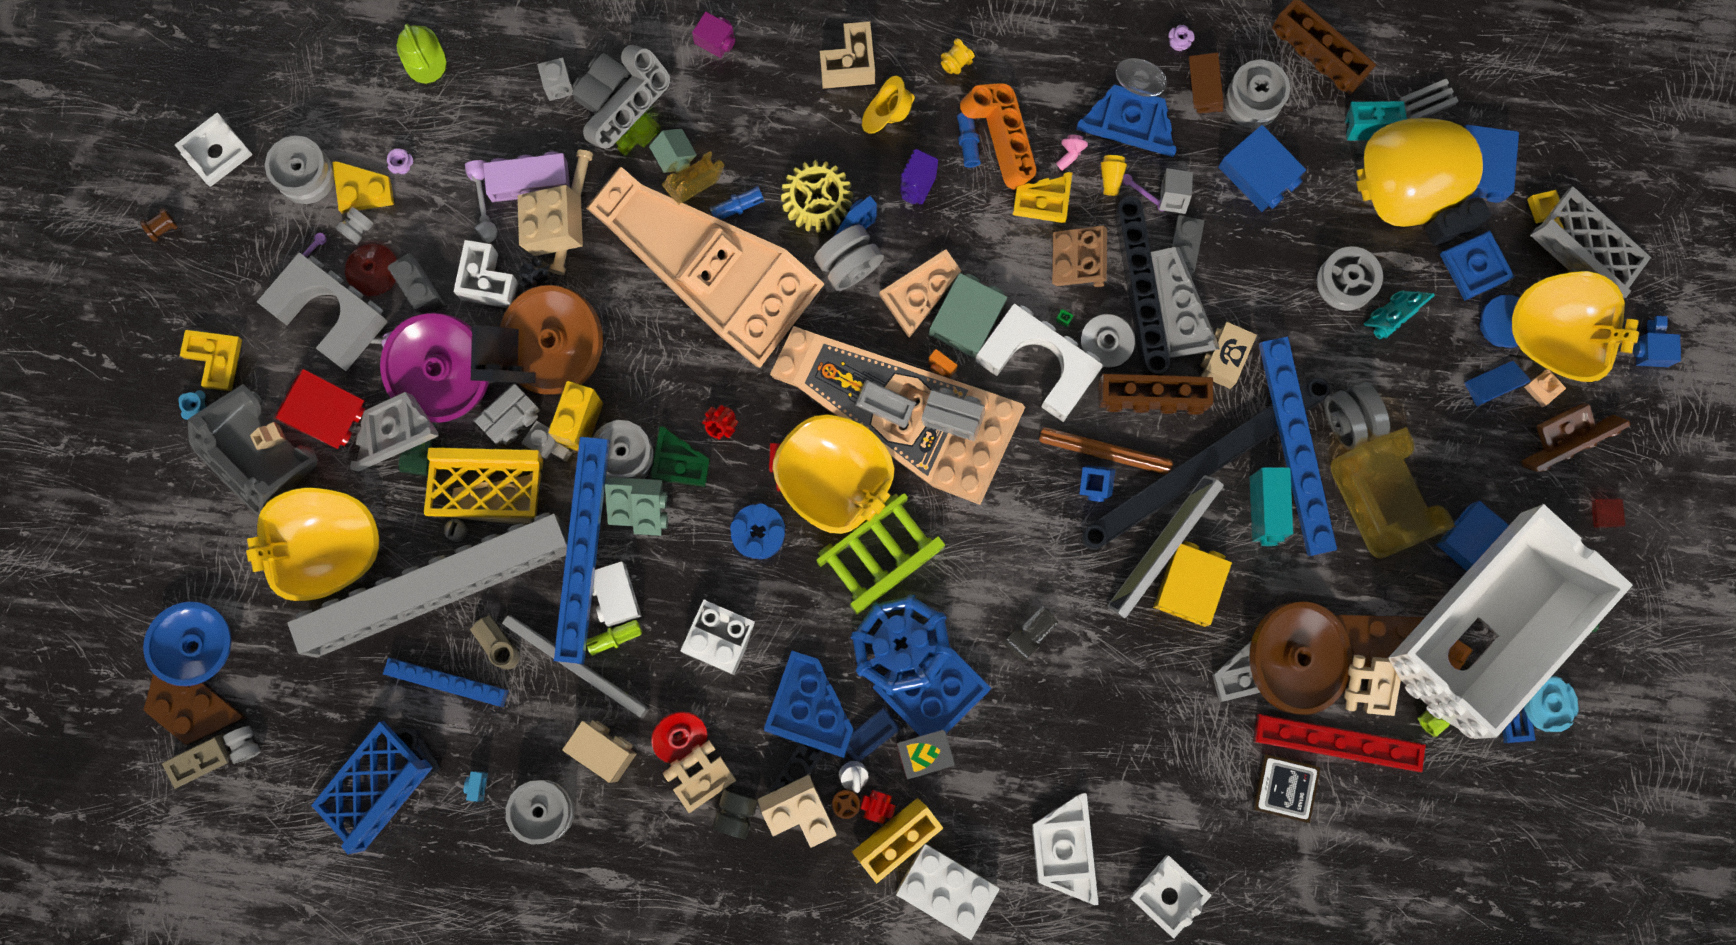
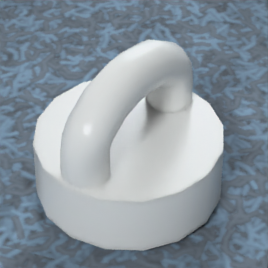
(853, 776)

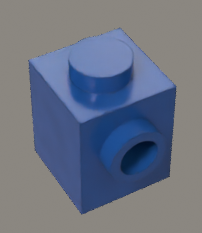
(1097, 482)

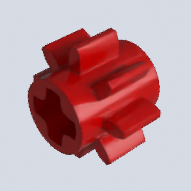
(720, 422)
(877, 807)

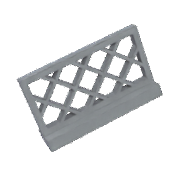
(1576, 258)

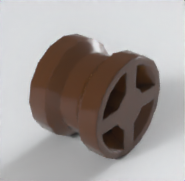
(844, 802)

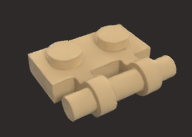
(1381, 690)
(703, 784)

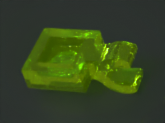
(640, 132)

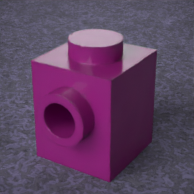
(714, 34)

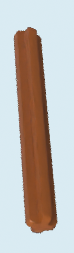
(1105, 451)

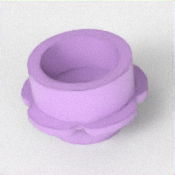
(1177, 43)
(393, 158)

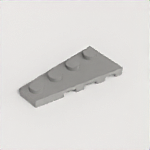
(1181, 308)

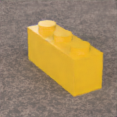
(897, 840)

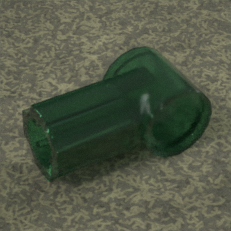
(415, 459)

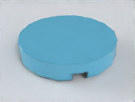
(1553, 706)

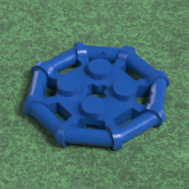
(903, 660)

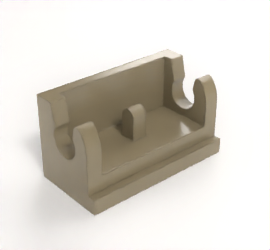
(197, 761)

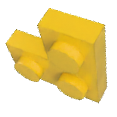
(220, 354)

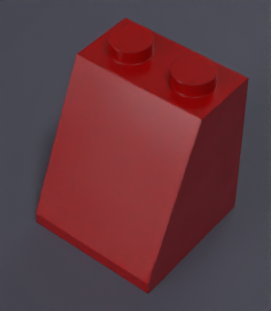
(320, 409)

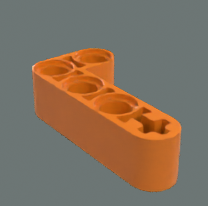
(1007, 130)

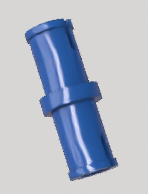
(968, 140)
(737, 204)

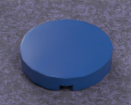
(1497, 321)

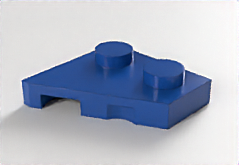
(861, 213)

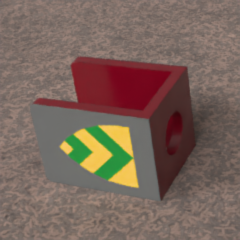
(925, 754)

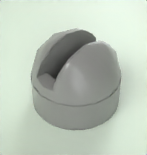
(486, 231)
(460, 531)

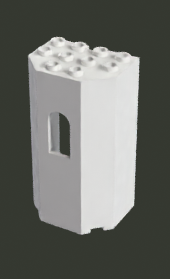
(1541, 601)

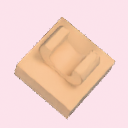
(1545, 387)

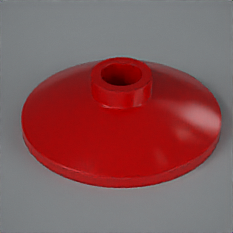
(677, 747)

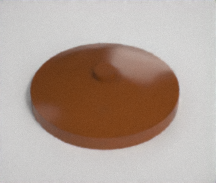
(556, 337)

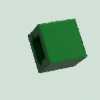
(1064, 318)

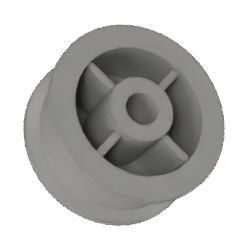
(1348, 293)

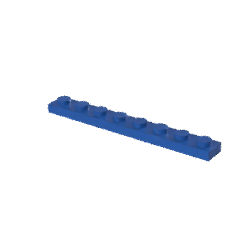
(1297, 446)
(581, 550)

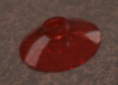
(376, 280)

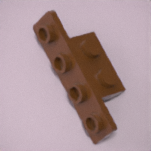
(1571, 433)

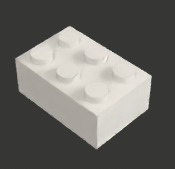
(947, 891)

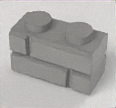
(953, 414)
(507, 416)

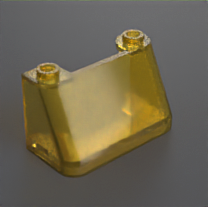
(1386, 496)

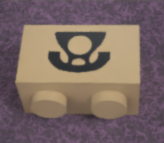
(1229, 360)

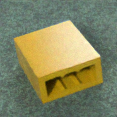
(575, 415)
(1193, 584)

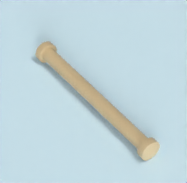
(583, 158)

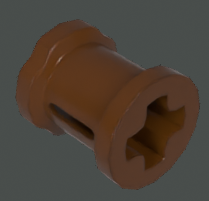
(159, 224)

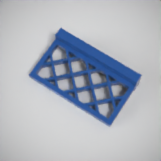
(381, 808)

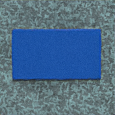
(1496, 383)

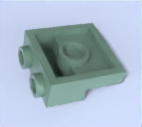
(636, 504)

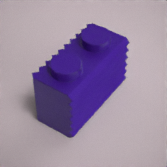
(918, 177)

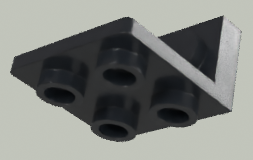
(496, 356)

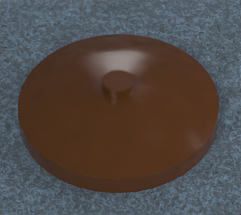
(1300, 657)

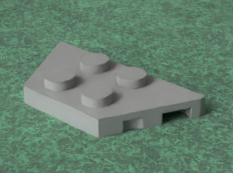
(391, 430)

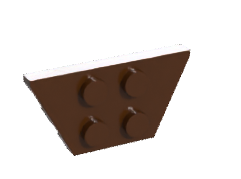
(1377, 634)
(189, 710)

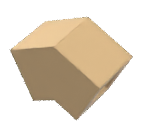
(267, 436)

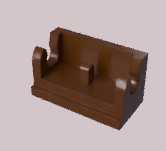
(1206, 83)

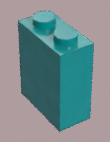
(1271, 505)

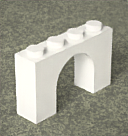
(1022, 329)

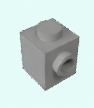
(555, 79)

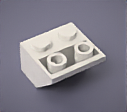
(718, 637)

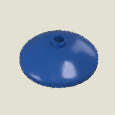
(173, 633)

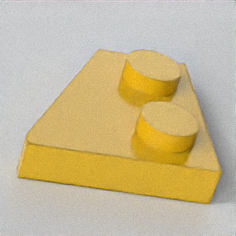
(361, 188)
(1044, 199)

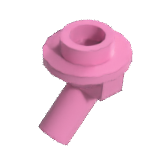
(1074, 145)

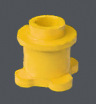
(957, 57)

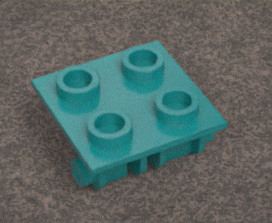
(1397, 311)

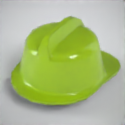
(421, 54)

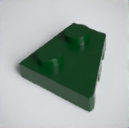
(678, 461)

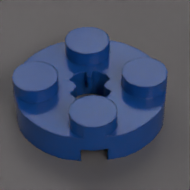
(761, 516)

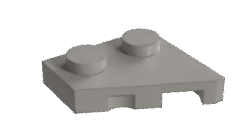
(1235, 677)

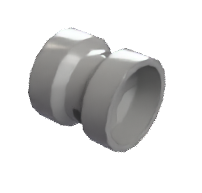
(354, 225)
(241, 744)

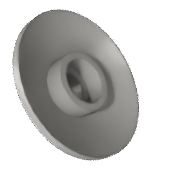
(1109, 353)

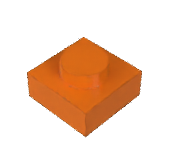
(941, 364)

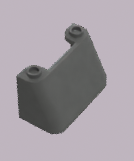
(224, 443)

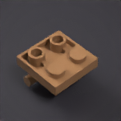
(1080, 256)

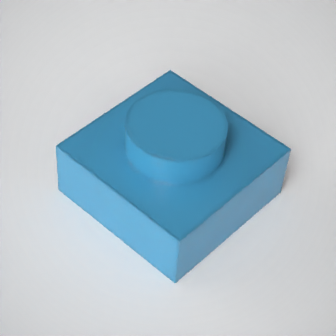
(475, 786)

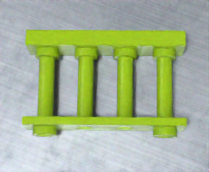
(905, 563)

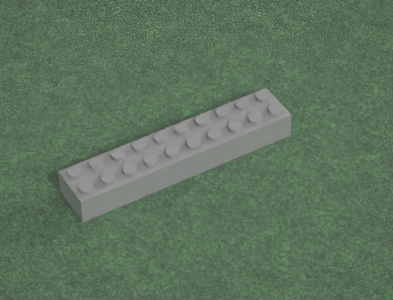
(430, 586)

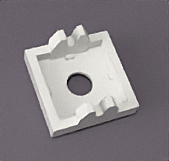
(196, 144)
(1189, 901)

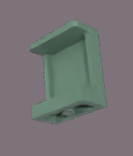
(968, 314)

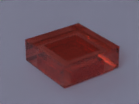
(1608, 513)

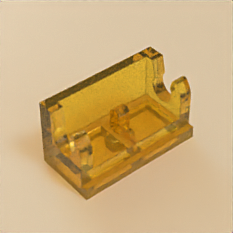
(694, 179)

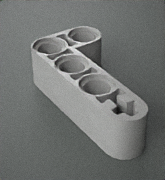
(603, 127)

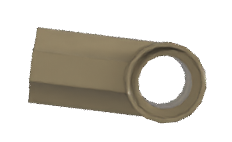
(494, 641)

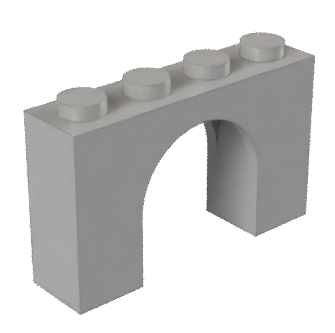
(306, 280)

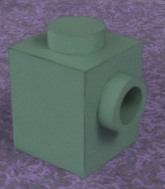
(672, 150)

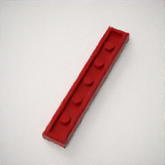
(1339, 743)

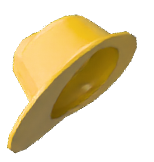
(889, 105)

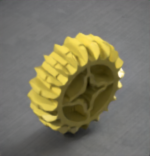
(800, 183)

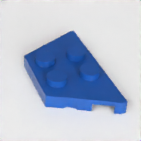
(1131, 120)

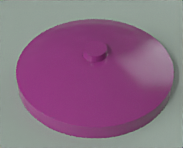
(433, 363)

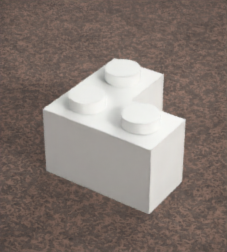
(478, 280)

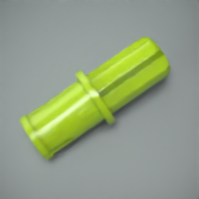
(613, 637)

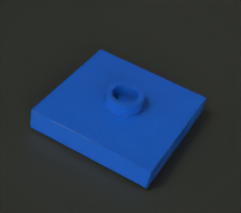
(1477, 265)

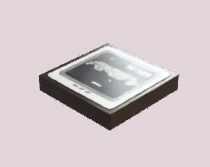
(1286, 788)

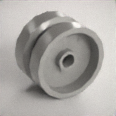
(1257, 93)
(300, 169)
(848, 257)
(638, 447)
(523, 816)

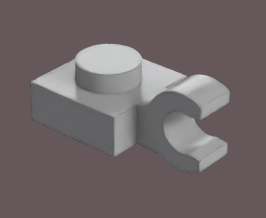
(541, 440)

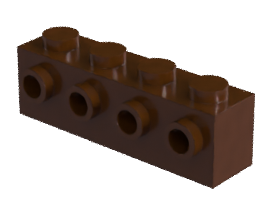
(1323, 46)
(1155, 392)

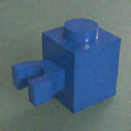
(1657, 347)

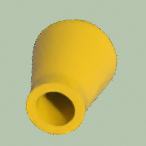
(1113, 171)

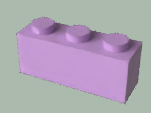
(524, 175)

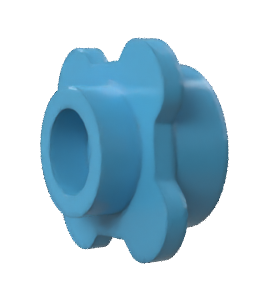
(186, 401)

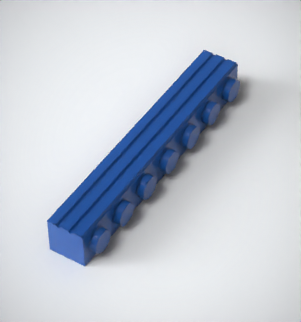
(445, 682)

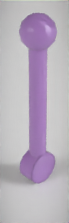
(1127, 180)
(319, 239)

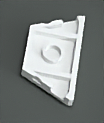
(1066, 850)

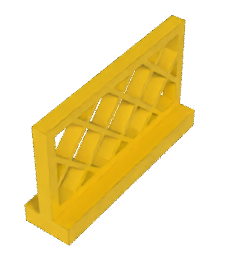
(478, 460)

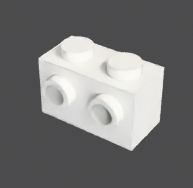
(615, 595)

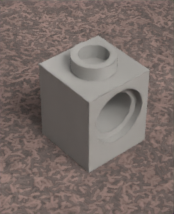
(1176, 191)

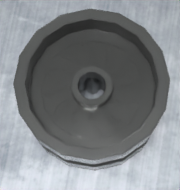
(1357, 415)

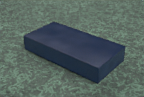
(871, 735)

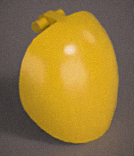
(1419, 170)
(1574, 325)
(834, 472)
(313, 543)

